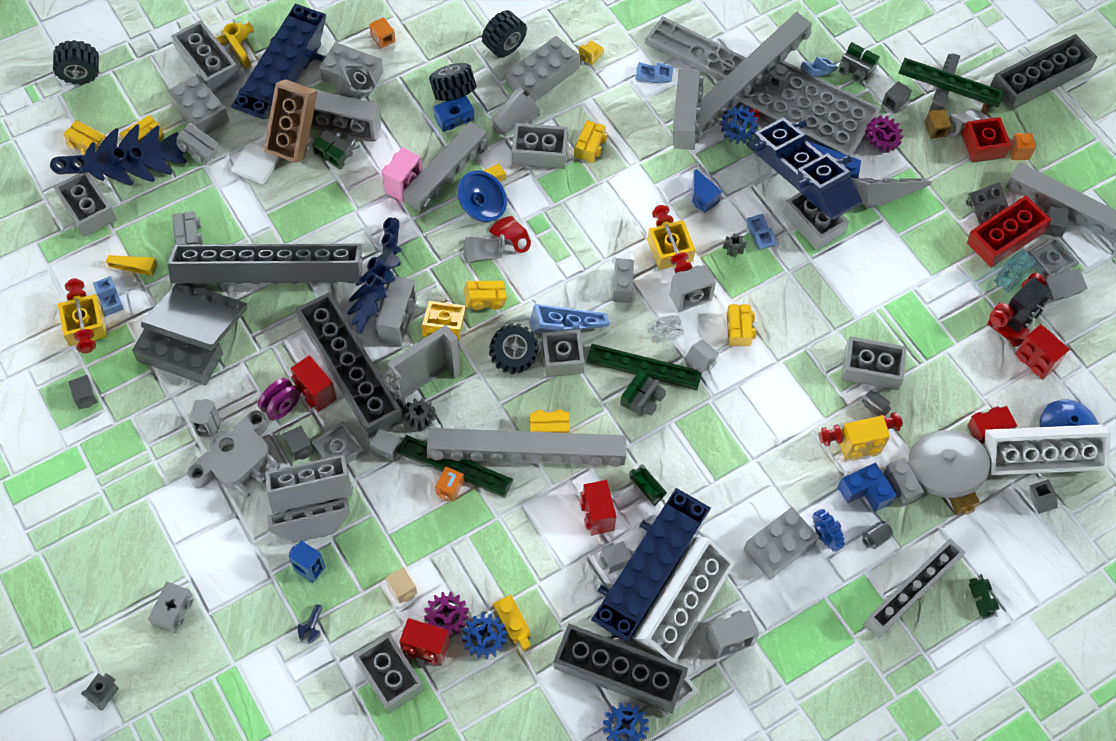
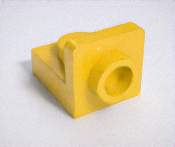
(590, 52)

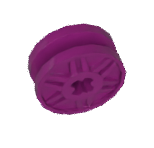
(279, 399)

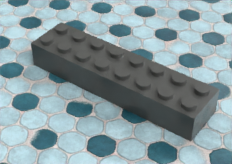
(349, 364)

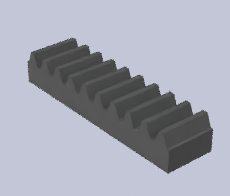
(941, 95)

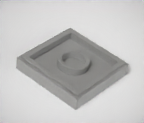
(1053, 257)
(338, 442)

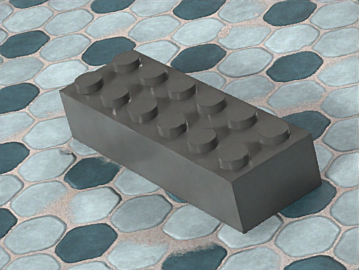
(1044, 71)
(620, 668)

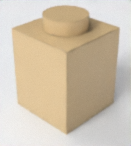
(401, 585)

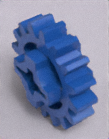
(744, 118)
(828, 530)
(491, 639)
(620, 718)

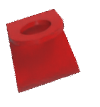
(512, 231)
(1010, 334)

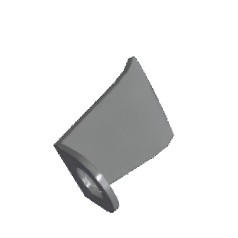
(961, 118)
(483, 249)

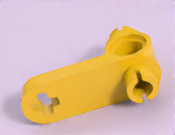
(233, 36)

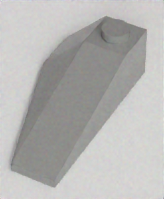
(880, 192)

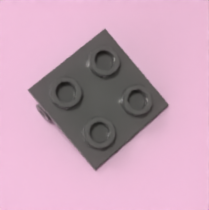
(987, 202)

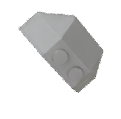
(310, 521)

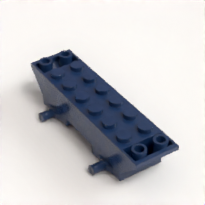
(285, 57)
(813, 174)
(650, 565)

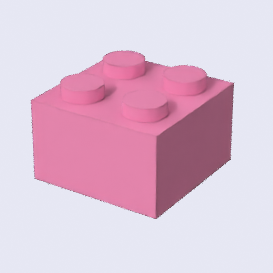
(401, 172)

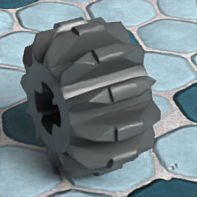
(426, 414)

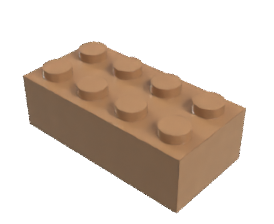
(290, 120)

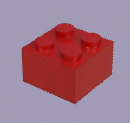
(986, 139)
(1042, 351)
(313, 383)
(598, 507)
(424, 642)

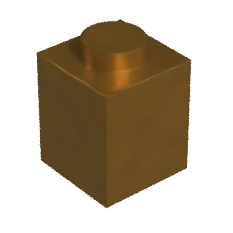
(937, 124)
(965, 504)

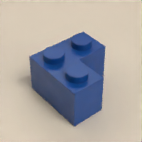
(868, 483)

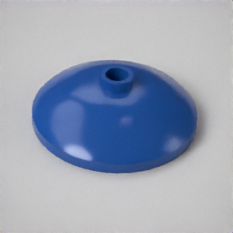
(487, 191)
(1062, 411)

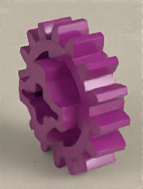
(884, 133)
(437, 616)

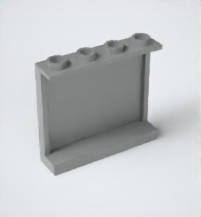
(423, 364)

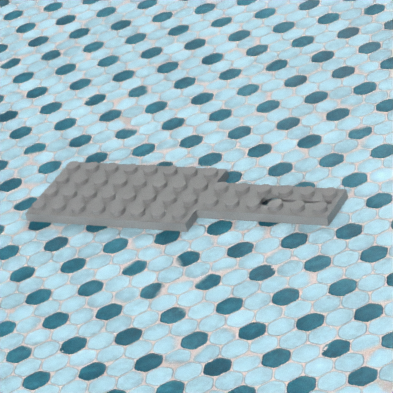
(832, 114)

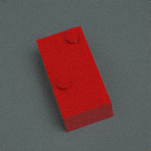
(1008, 231)

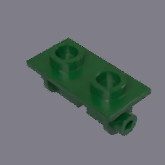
(647, 484)
(981, 588)

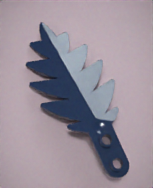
(127, 156)
(376, 276)

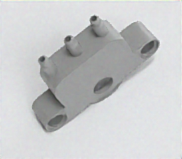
(241, 463)

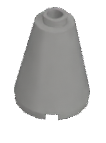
(355, 82)
(516, 110)

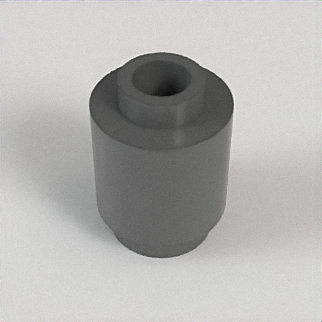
(876, 403)
(877, 535)

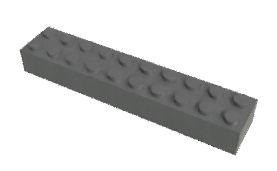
(265, 263)

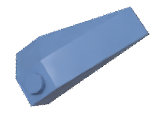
(552, 319)

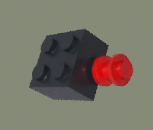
(1024, 305)

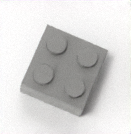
(692, 287)
(563, 353)
(732, 633)

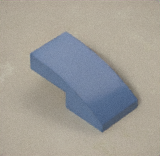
(820, 67)
(656, 74)
(760, 232)
(108, 296)

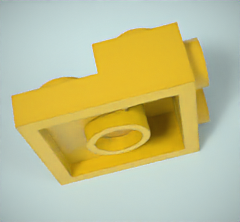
(443, 314)

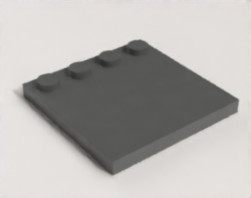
(194, 315)

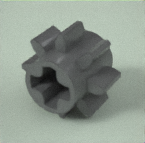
(734, 245)

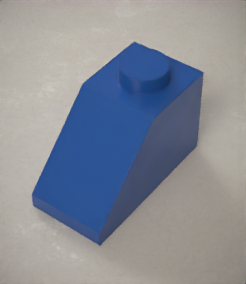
(704, 192)

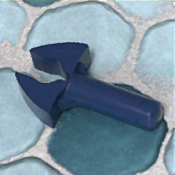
(311, 625)

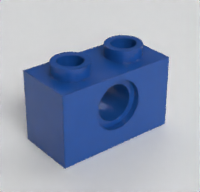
(453, 113)
(306, 561)

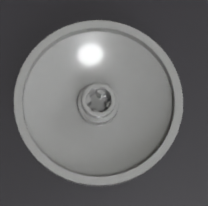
(949, 463)

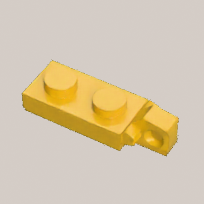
(514, 622)

